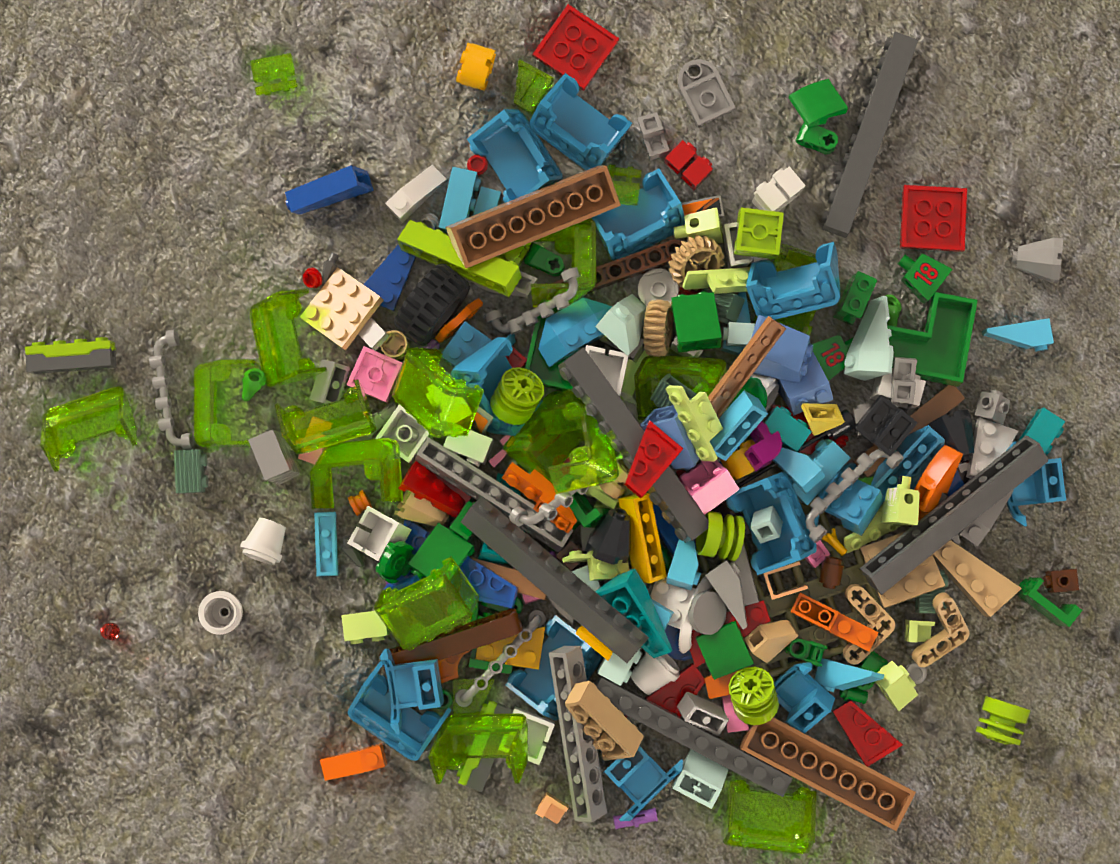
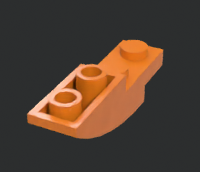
(937, 479)
(541, 491)
(834, 622)

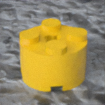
(476, 66)
(737, 463)

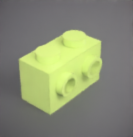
(362, 626)
(897, 685)

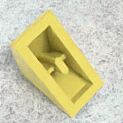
(822, 417)

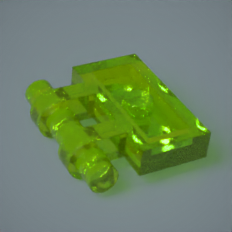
(273, 68)
(626, 191)

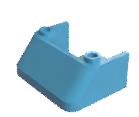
(373, 712)

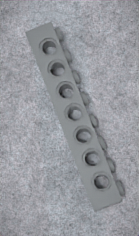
(478, 484)
(579, 752)

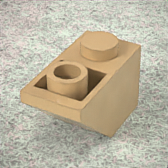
(770, 639)

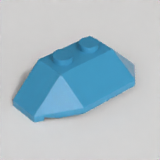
(571, 329)
(918, 452)

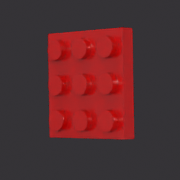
(576, 46)
(933, 218)

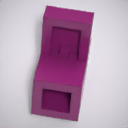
(765, 446)

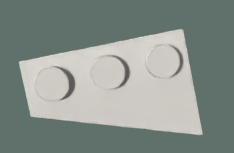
(989, 443)

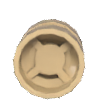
(395, 345)
(617, 488)

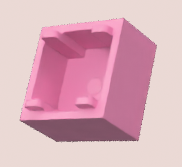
(376, 374)
(708, 484)

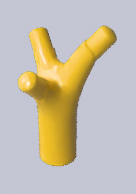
(834, 542)

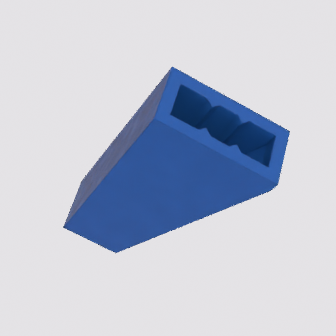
(329, 190)

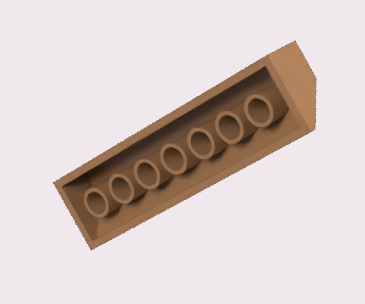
(533, 216)
(828, 771)

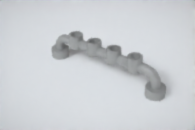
(544, 309)
(164, 402)
(835, 491)
(520, 516)
(464, 697)

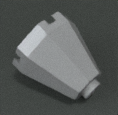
(1040, 259)

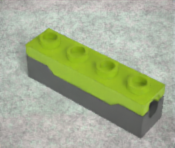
(70, 356)
(476, 770)

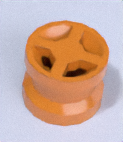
(359, 502)

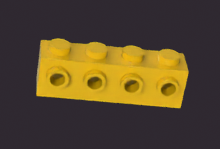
(645, 542)

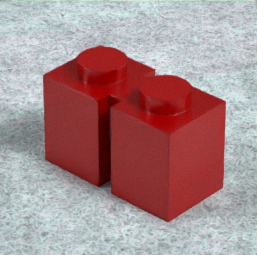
(681, 157)

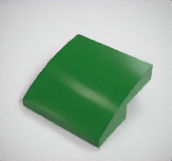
(818, 102)
(725, 650)

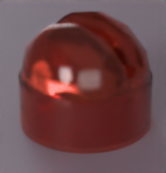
(110, 633)

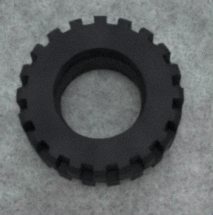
(431, 304)

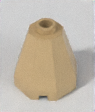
(419, 511)

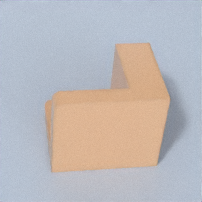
(551, 808)

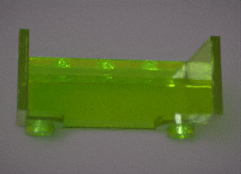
(580, 243)
(278, 339)
(85, 420)
(327, 423)
(206, 430)
(380, 463)
(588, 464)
(480, 737)

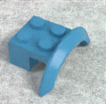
(465, 343)
(1041, 487)
(856, 504)
(411, 686)
(803, 697)
(640, 779)

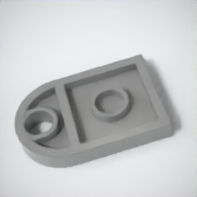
(704, 93)

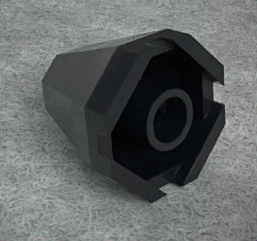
(956, 432)
(611, 537)

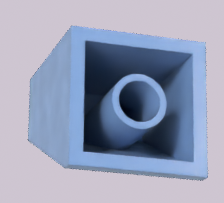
(787, 356)
(812, 389)
(668, 421)

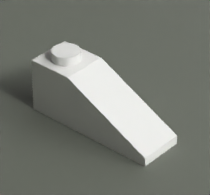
(415, 193)

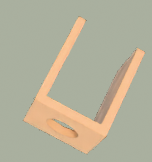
(786, 592)

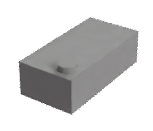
(275, 457)

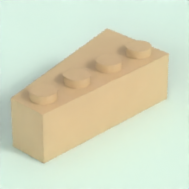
(977, 580)
(603, 722)

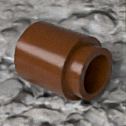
(831, 572)

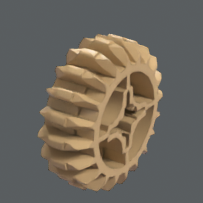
(696, 250)
(658, 328)

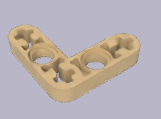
(873, 619)
(950, 631)

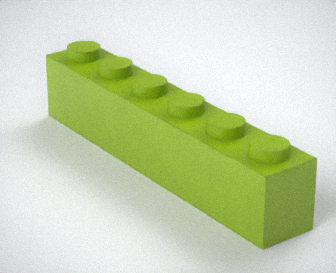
(437, 249)

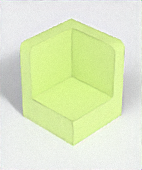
(918, 630)

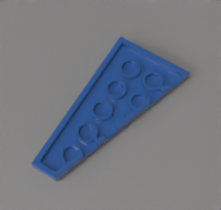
(486, 583)

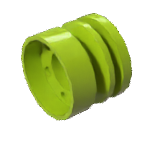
(517, 396)
(722, 536)
(753, 695)
(1002, 721)

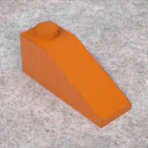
(354, 762)

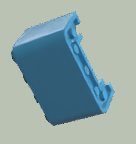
(794, 537)

